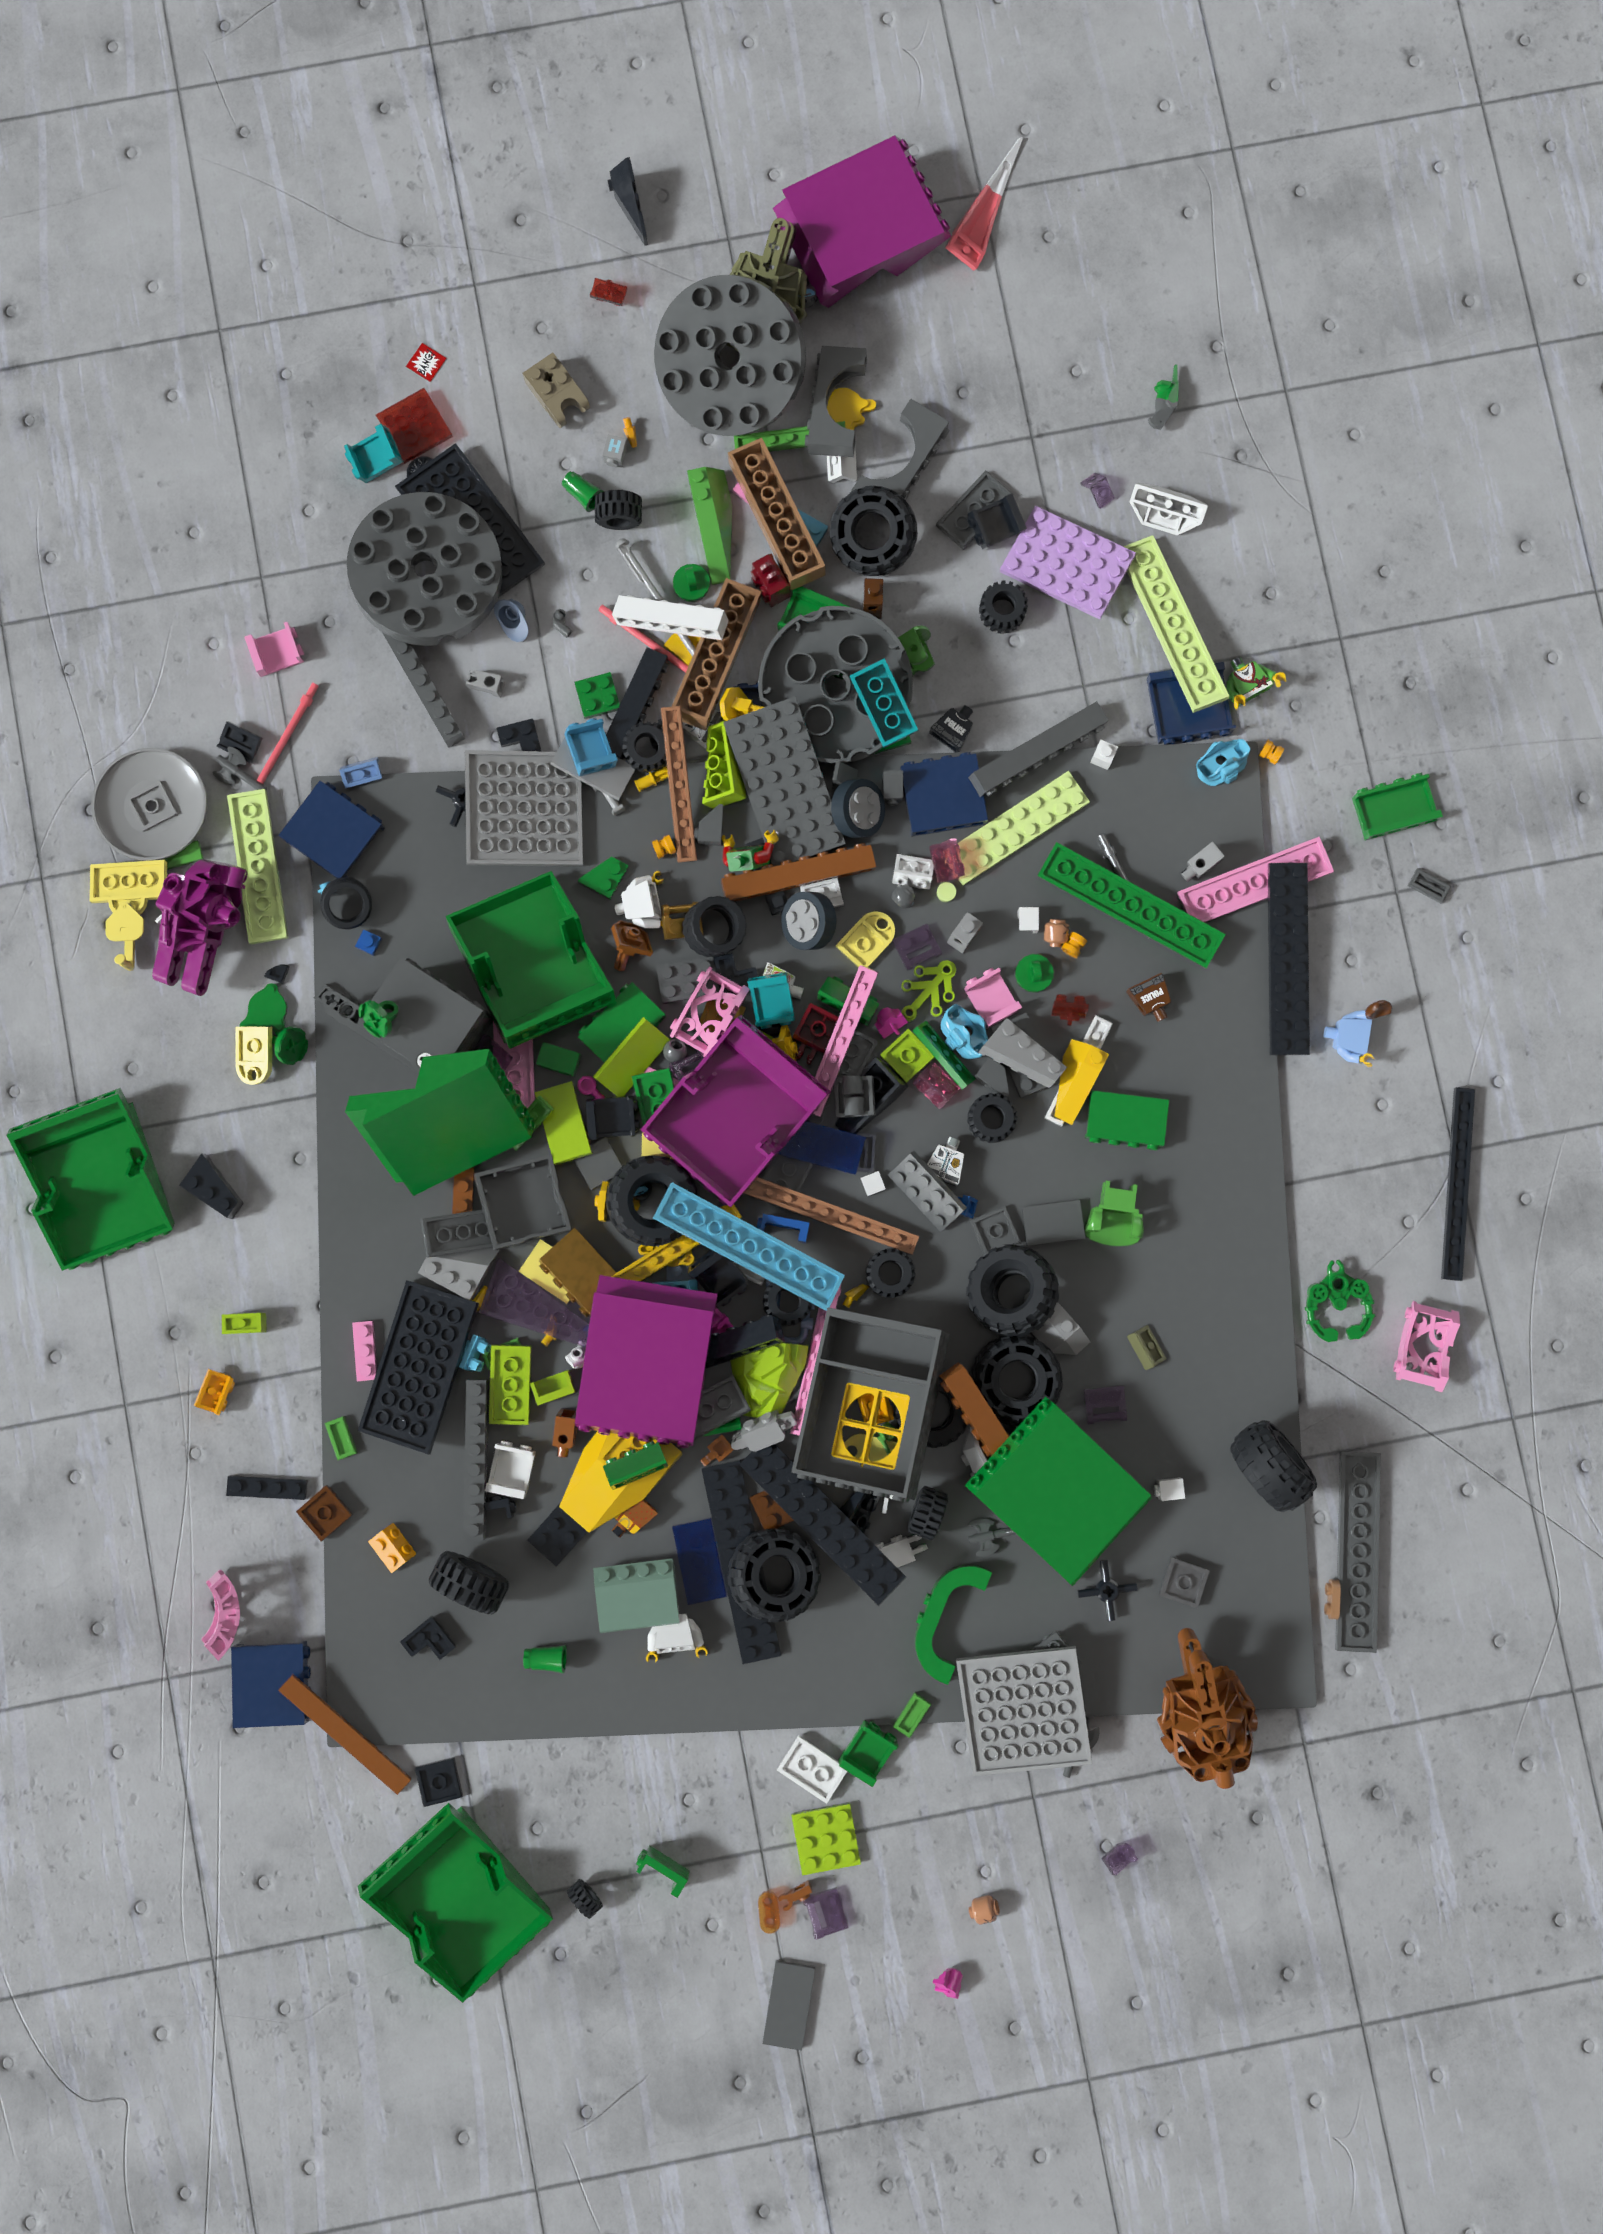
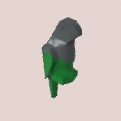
(1165, 401)

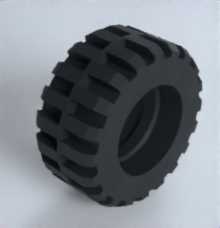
(949, 1431)
(468, 1582)

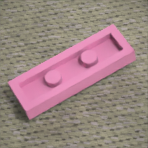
(364, 1350)

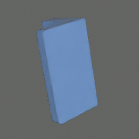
(360, 772)

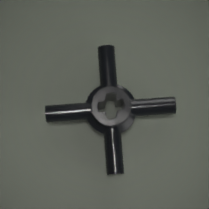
(455, 796)
(1113, 1595)

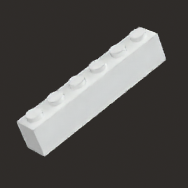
(670, 617)

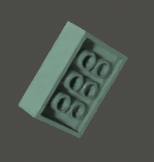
(636, 1595)

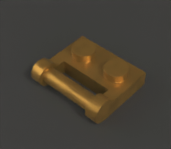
(673, 927)

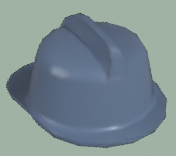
(512, 619)

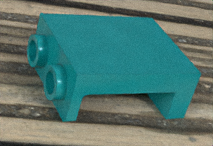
(373, 455)
(771, 1000)

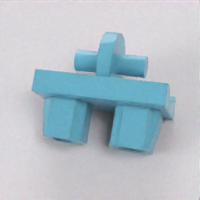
(472, 1352)

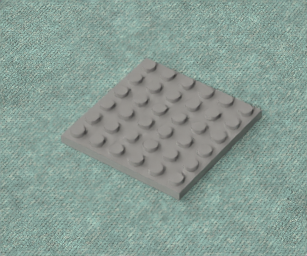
(521, 810)
(1024, 1711)

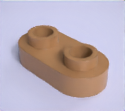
(1332, 1607)

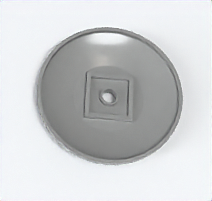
(123, 799)

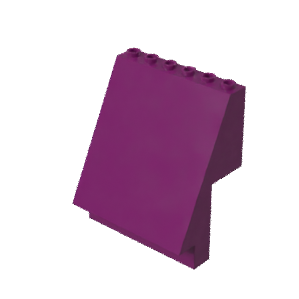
(862, 219)
(735, 1111)
(645, 1361)

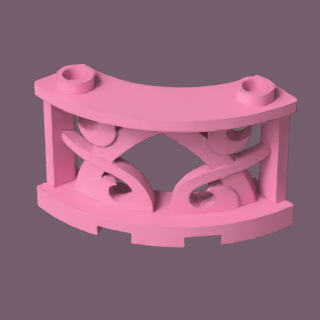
(734, 1003)
(1448, 1330)
(226, 1615)

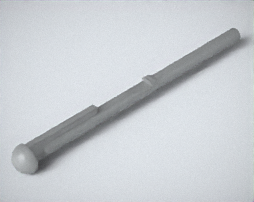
(640, 574)

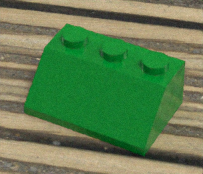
(835, 993)
(635, 1465)

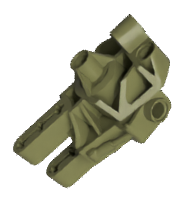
(784, 279)

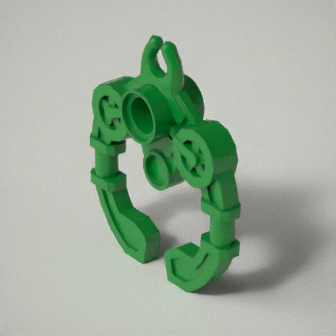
(1339, 1297)

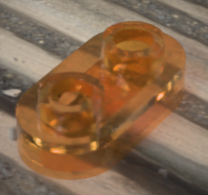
(769, 1911)

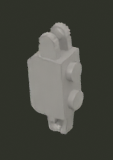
(763, 1431)

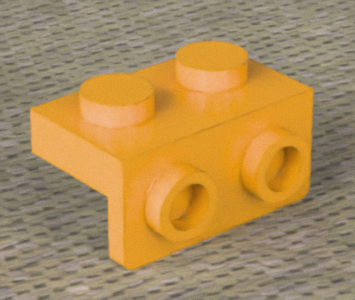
(214, 1391)
(885, 1411)
(392, 1547)

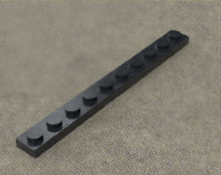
(1458, 1184)

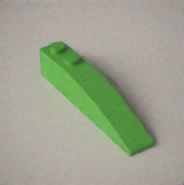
(714, 519)

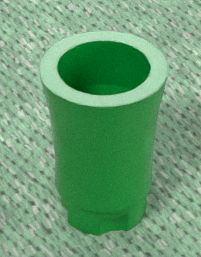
(581, 490)
(546, 1658)

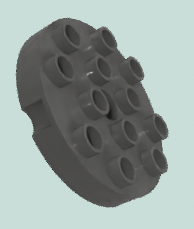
(690, 346)
(418, 530)
(824, 646)

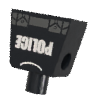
(953, 728)

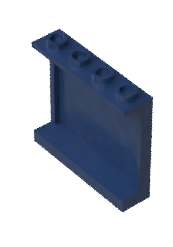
(1174, 715)
(942, 795)
(331, 829)
(256, 1678)

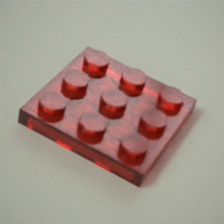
(415, 425)

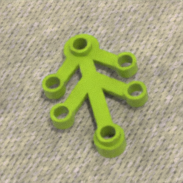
(930, 988)

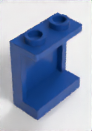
(785, 1223)

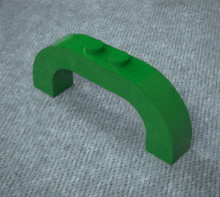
(928, 1619)

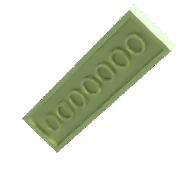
(1020, 825)
(257, 855)

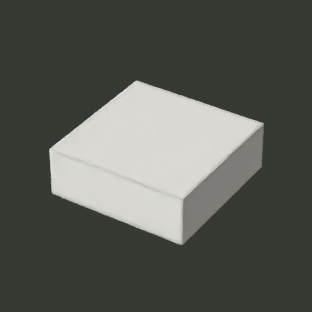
(873, 1183)

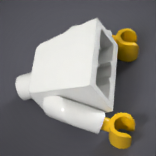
(642, 902)
(675, 1638)

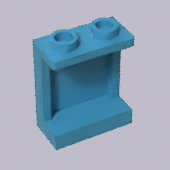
(589, 747)

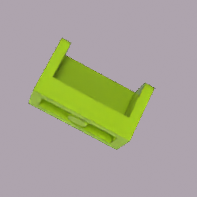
(244, 1323)
(553, 1387)

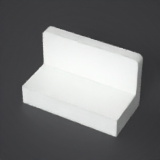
(841, 468)

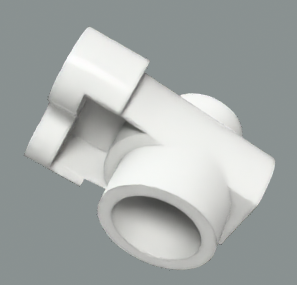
(576, 1357)

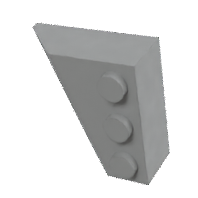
(460, 1272)

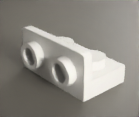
(913, 871)

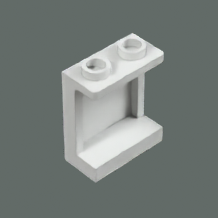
(511, 1470)

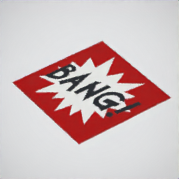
(426, 362)

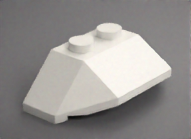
(1166, 509)

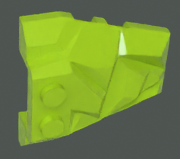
(769, 1376)

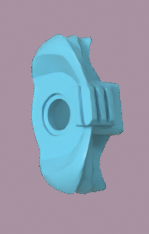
(1236, 759)
(957, 1035)

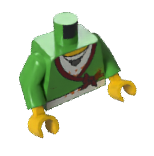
(1250, 681)

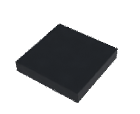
(438, 1782)

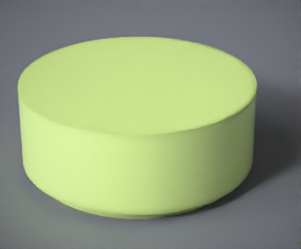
(946, 892)

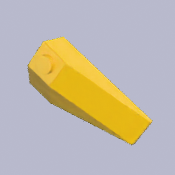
(1083, 1067)

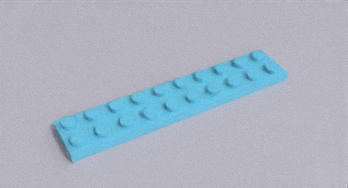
(748, 1246)

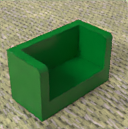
(558, 1059)

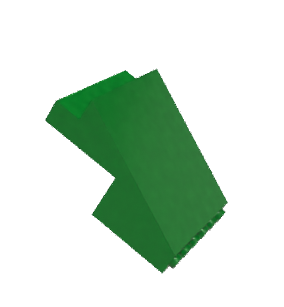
(530, 959)
(447, 1123)
(92, 1179)
(1059, 1491)
(456, 1902)

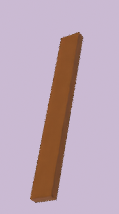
(345, 1734)

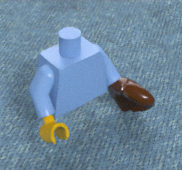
(1353, 1032)

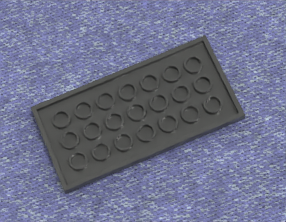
(784, 780)

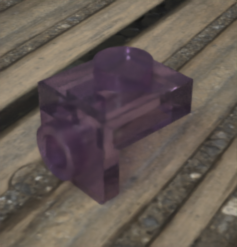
(1119, 1858)

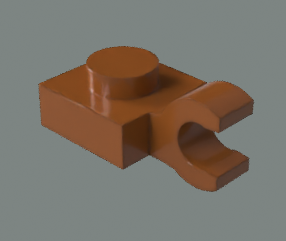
(718, 1449)
(799, 1892)

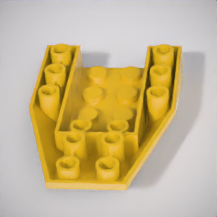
(589, 1495)

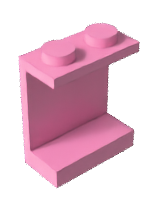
(275, 650)
(991, 997)

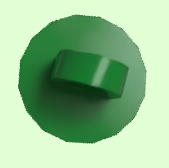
(691, 582)
(1034, 973)
(376, 1018)
(290, 1045)

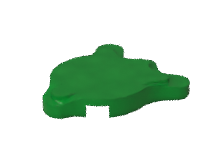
(266, 1009)

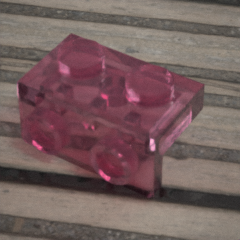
(947, 861)
(936, 1085)

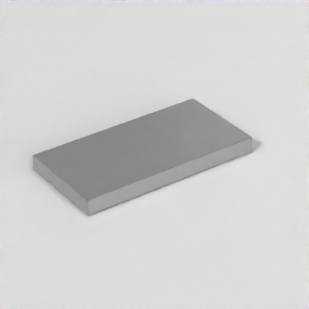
(609, 781)

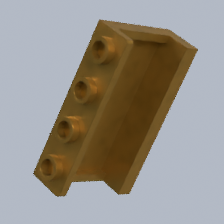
(576, 1269)

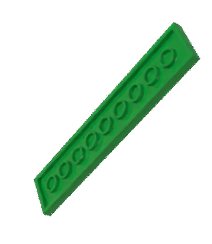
(1131, 905)

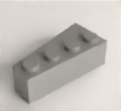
(1022, 1054)

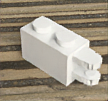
(899, 1549)

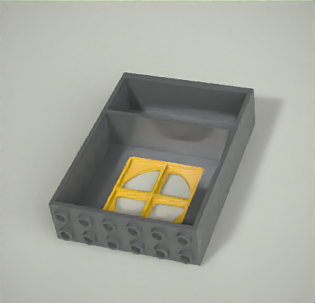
(878, 1358)

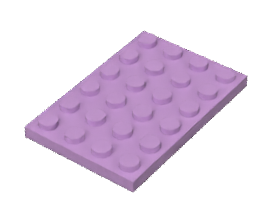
(1068, 562)

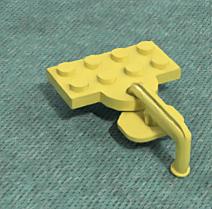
(124, 886)

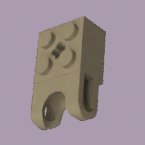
(554, 388)

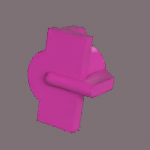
(889, 1021)
(720, 1322)
(949, 1982)

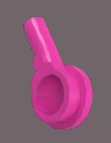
(587, 1086)

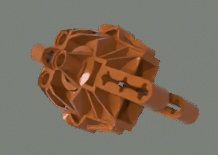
(1204, 1700)

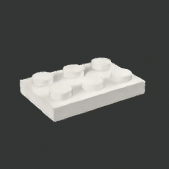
(812, 1769)

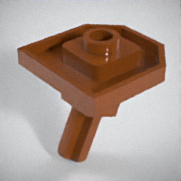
(629, 940)

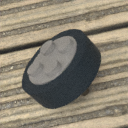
(858, 808)
(809, 920)

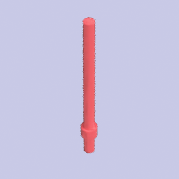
(646, 640)
(306, 700)

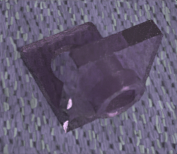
(1099, 488)

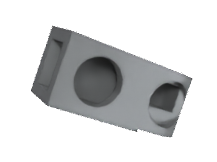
(485, 682)

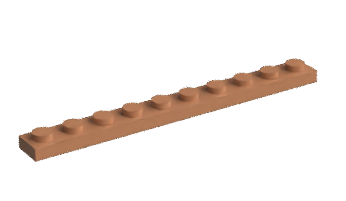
(833, 1215)

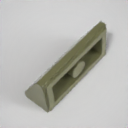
(1146, 1347)

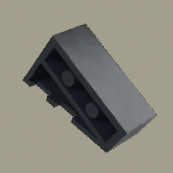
(211, 1187)

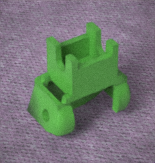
(916, 648)
(1115, 1219)

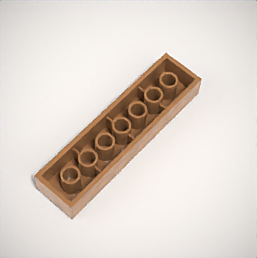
(776, 514)
(715, 658)

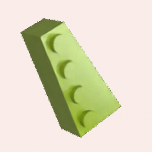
(723, 777)

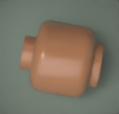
(1056, 932)
(984, 1909)

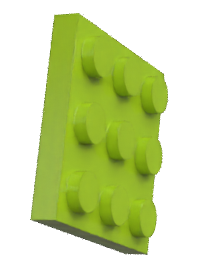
(826, 1839)

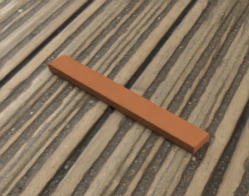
(678, 783)

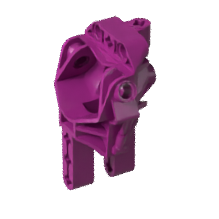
(194, 919)

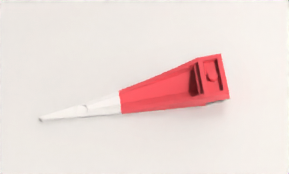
(973, 232)

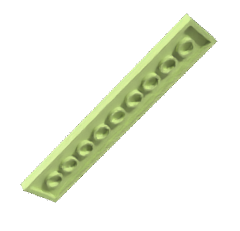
(1175, 626)

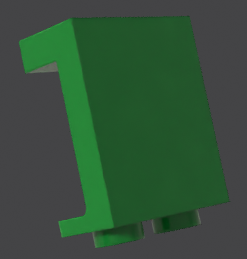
(868, 1752)
(665, 1866)

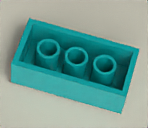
(884, 703)

